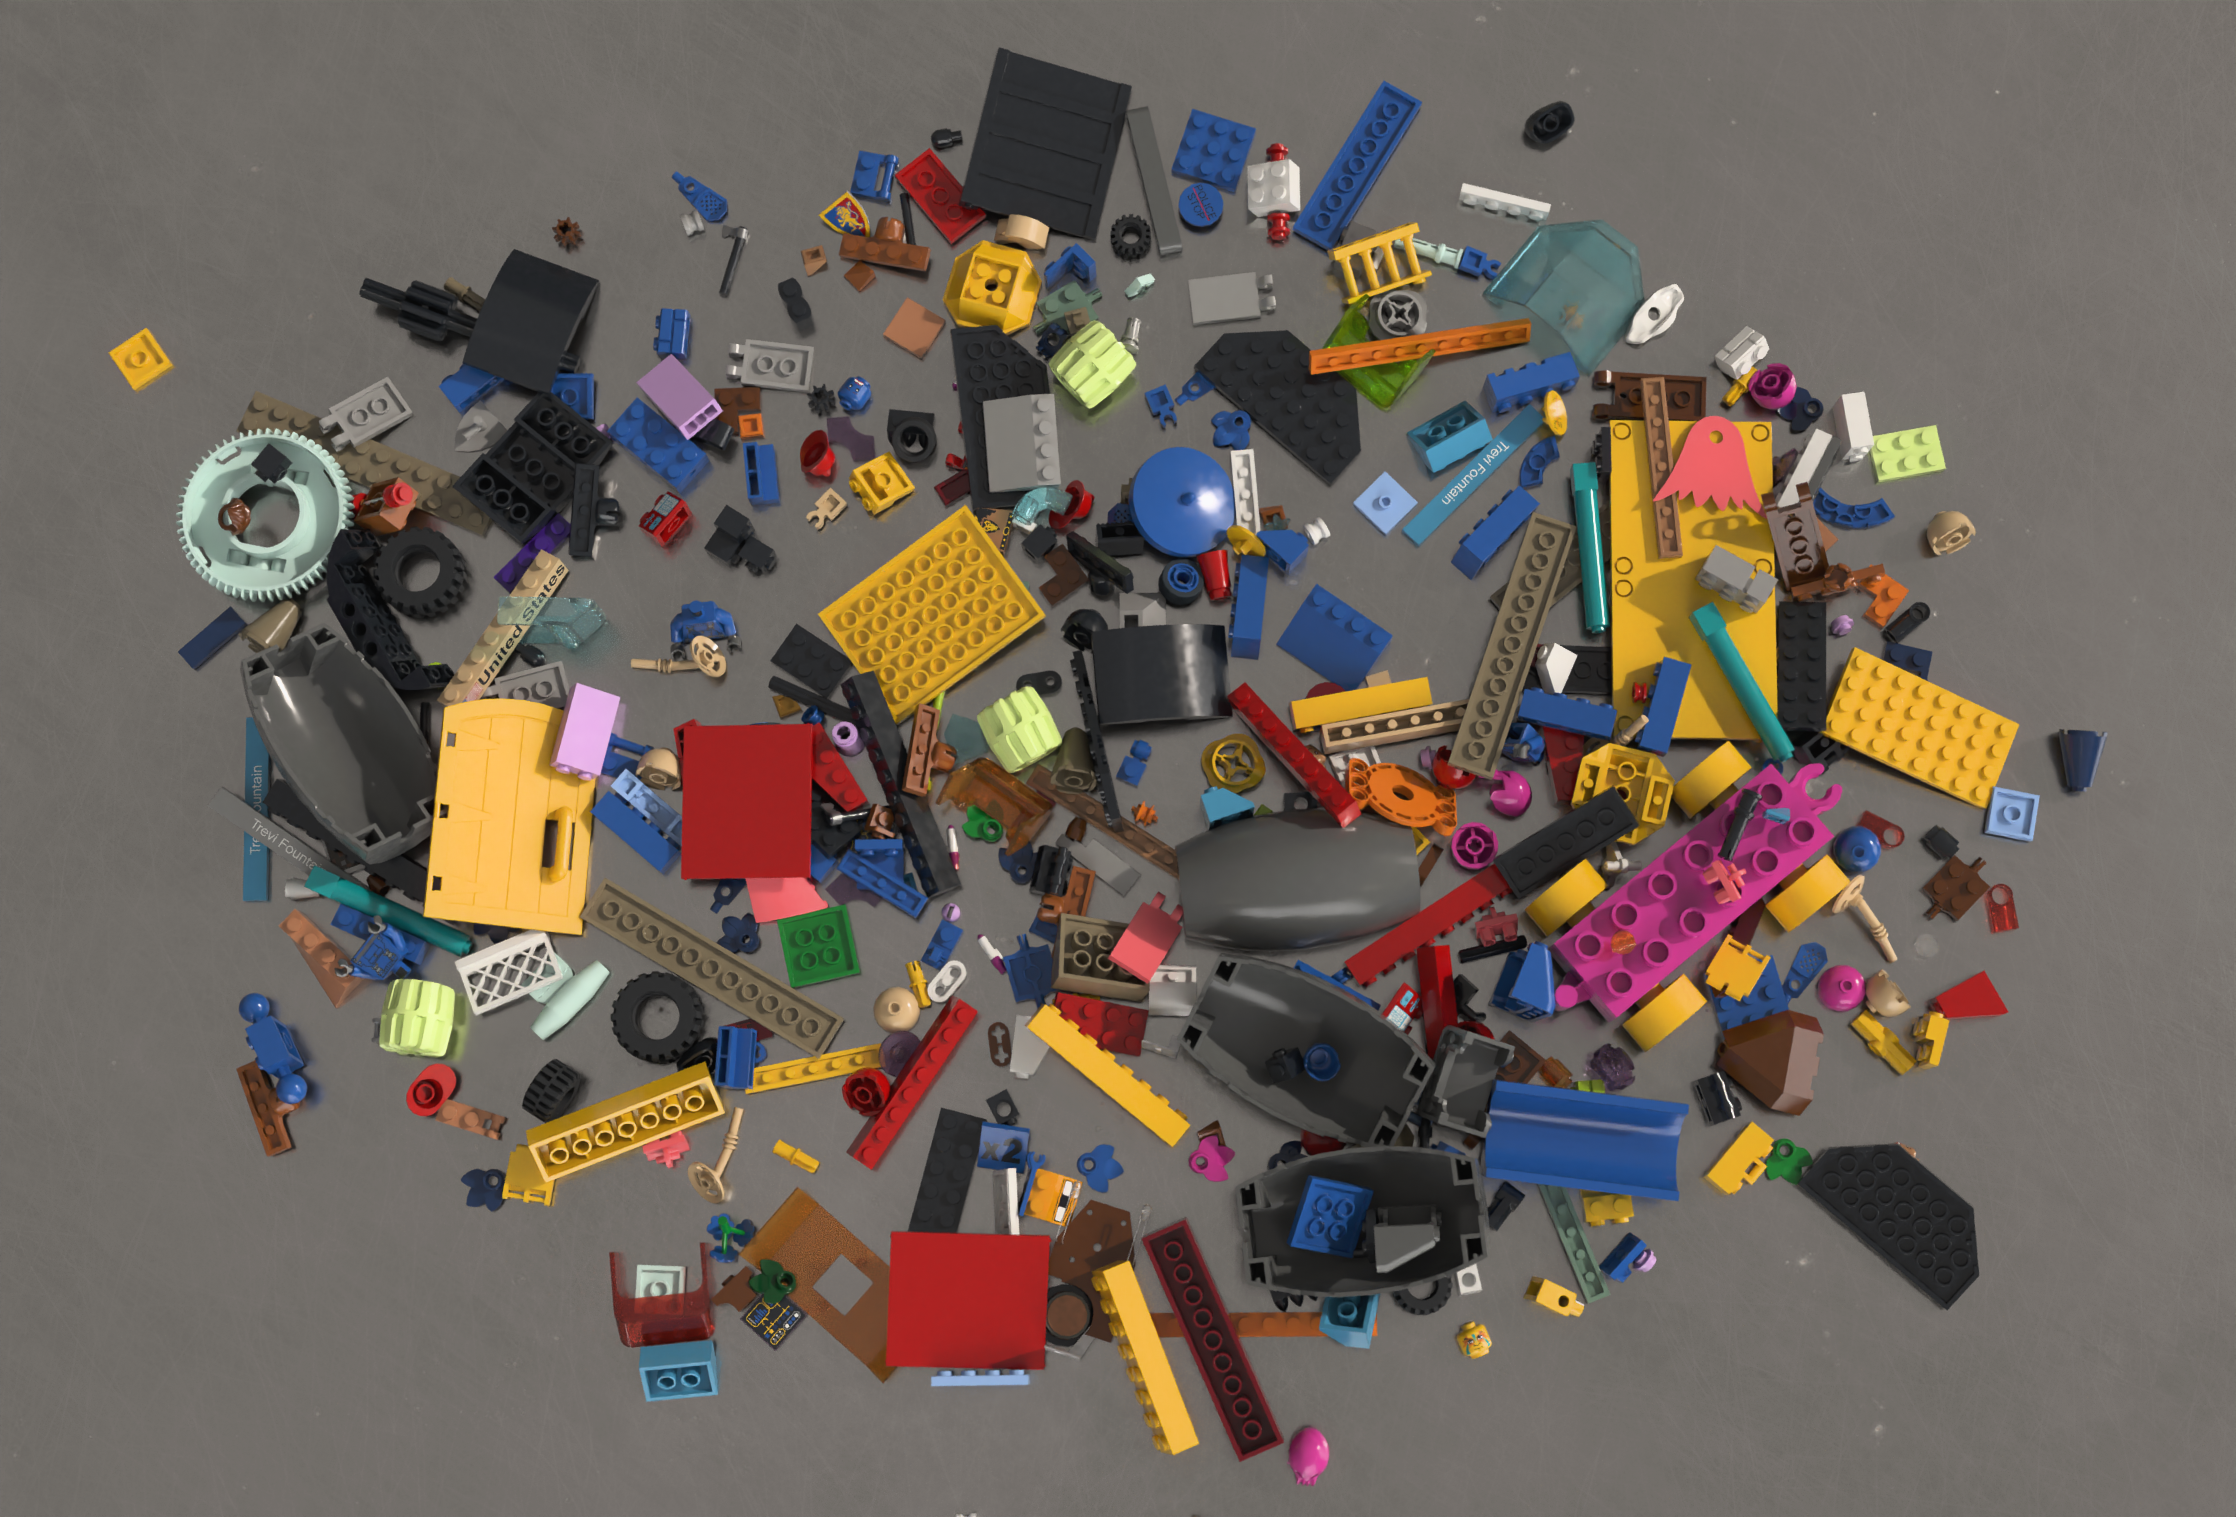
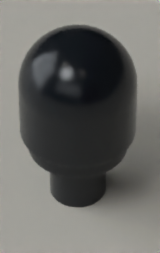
(944, 137)
(530, 654)

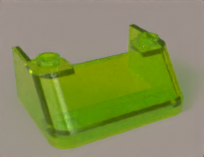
(1380, 382)

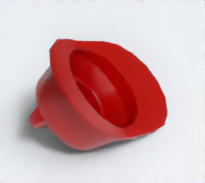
(816, 454)
(1078, 507)
(430, 1089)

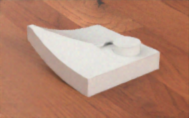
(1340, 760)

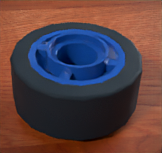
(1185, 571)

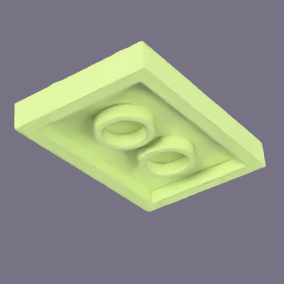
(1907, 454)

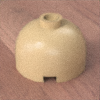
(1949, 531)
(660, 769)
(1885, 996)
(896, 1010)

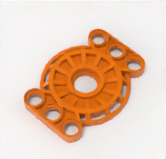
(1424, 802)

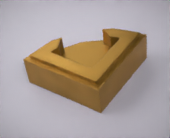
(786, 706)

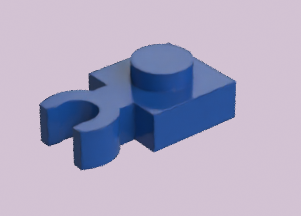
(1475, 263)
(1160, 402)

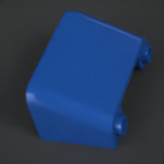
(1526, 984)

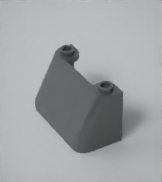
(1463, 1080)
(1404, 1234)

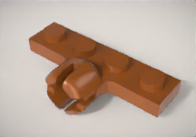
(885, 247)
(1838, 579)
(925, 751)
(1074, 901)
(266, 1108)

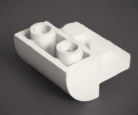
(1172, 990)

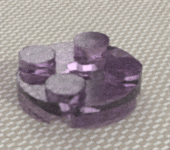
(1603, 1063)

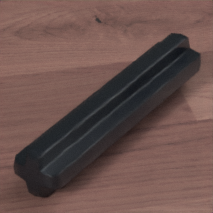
(1498, 948)

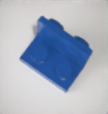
(1070, 258)
(883, 853)

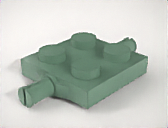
(1063, 300)

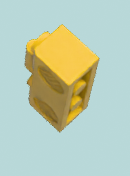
(1742, 1151)

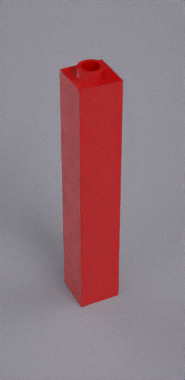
(1436, 992)

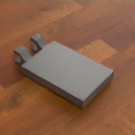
(1229, 298)
(772, 365)
(366, 414)
(539, 685)

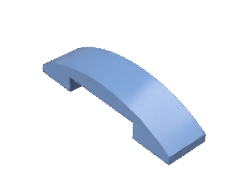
(649, 804)

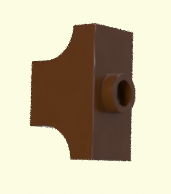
(737, 1290)

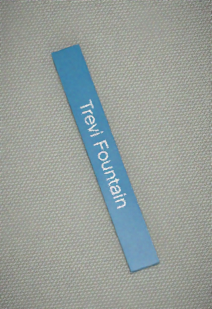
(1473, 475)
(256, 789)

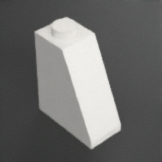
(1027, 1050)

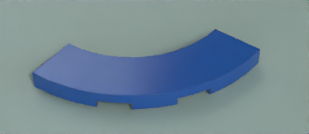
(1851, 516)

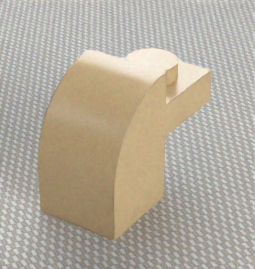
(1022, 230)

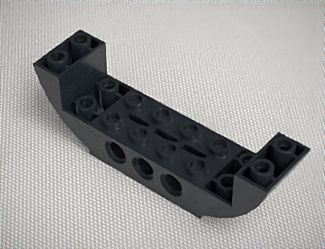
(369, 619)

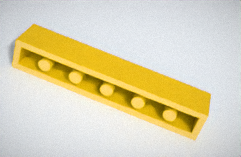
(1359, 703)

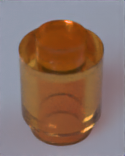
(1556, 1073)

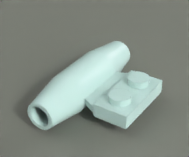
(565, 996)

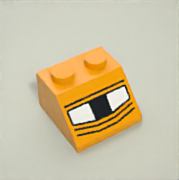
(1050, 1197)

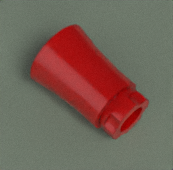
(1216, 574)

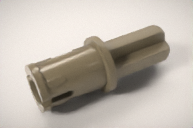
(464, 293)

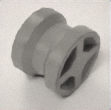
(692, 222)

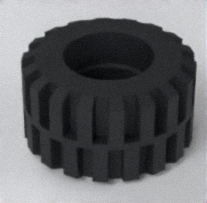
(551, 1091)
(1429, 1305)

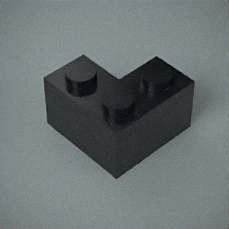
(730, 536)

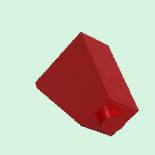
(1970, 999)

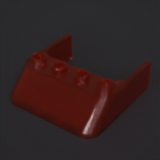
(664, 1317)

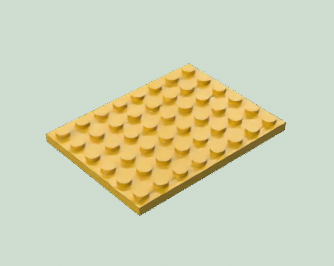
(932, 613)

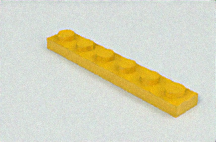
(814, 1069)

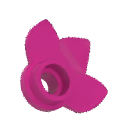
(1215, 1159)

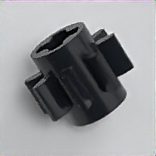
(817, 394)

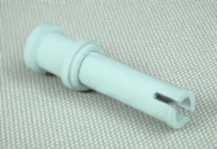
(1439, 253)

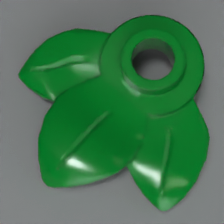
(979, 823)
(1787, 1165)

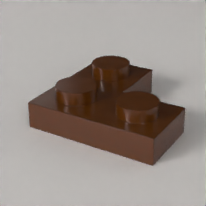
(735, 401)
(1068, 576)

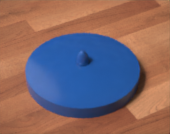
(1182, 502)

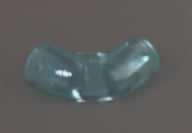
(1041, 499)

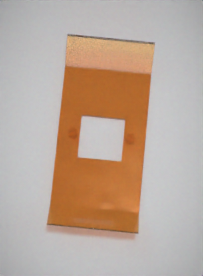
(806, 1244)

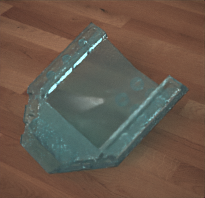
(1579, 282)

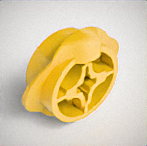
(1242, 743)

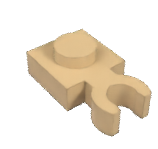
(828, 506)

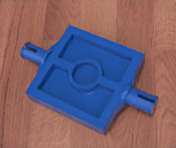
(1030, 972)

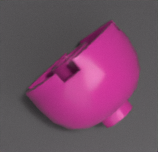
(1773, 386)
(1474, 845)
(1841, 988)

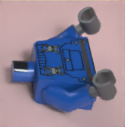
(702, 620)
(1524, 743)
(378, 955)

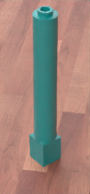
(1584, 489)
(1712, 629)
(390, 911)

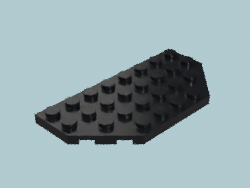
(988, 369)
(1273, 384)
(1901, 1214)

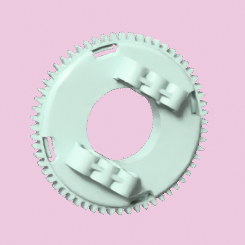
(252, 568)

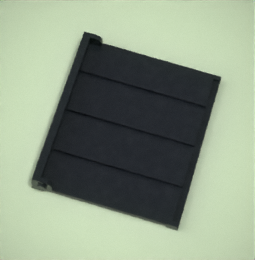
(1045, 144)

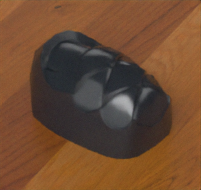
(1550, 122)
(700, 1052)

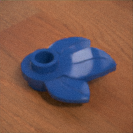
(1229, 432)
(1103, 1167)

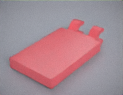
(1147, 939)

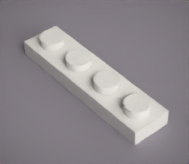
(1497, 200)
(1245, 489)

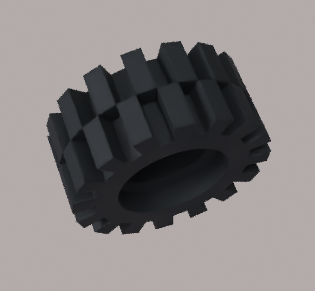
(1130, 223)

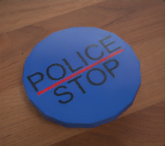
(1200, 204)

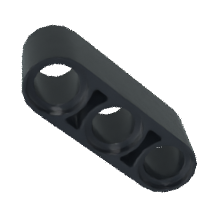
(714, 434)

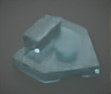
(966, 738)

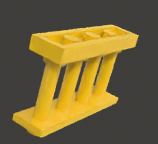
(1384, 241)

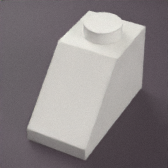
(1554, 667)

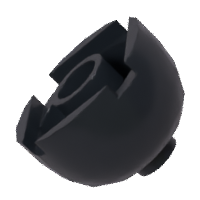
(1080, 625)

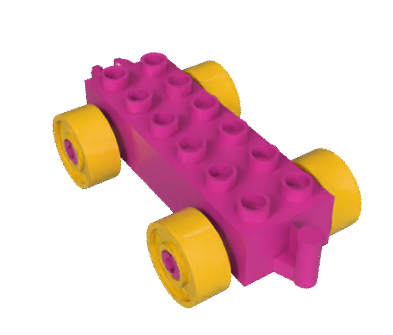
(1675, 908)

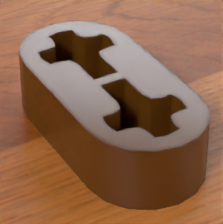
(1429, 861)
(1006, 1044)

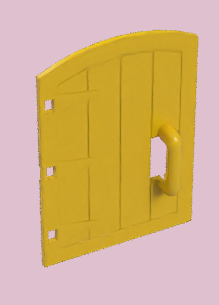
(496, 819)

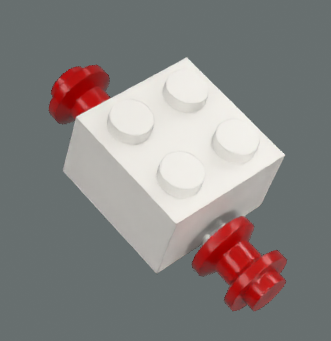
(1274, 190)

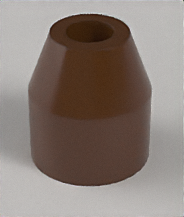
(1076, 829)
(377, 885)

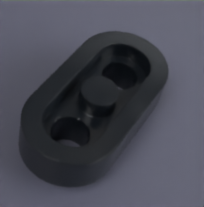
(1038, 682)

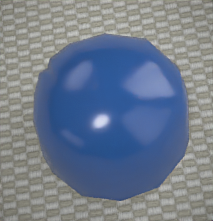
(1321, 1062)

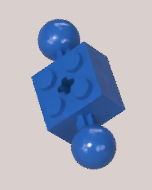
(273, 1047)

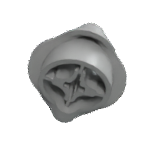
(1413, 301)

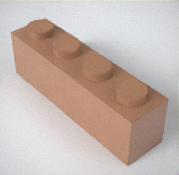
(321, 956)

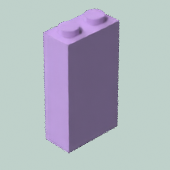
(679, 396)
(584, 732)

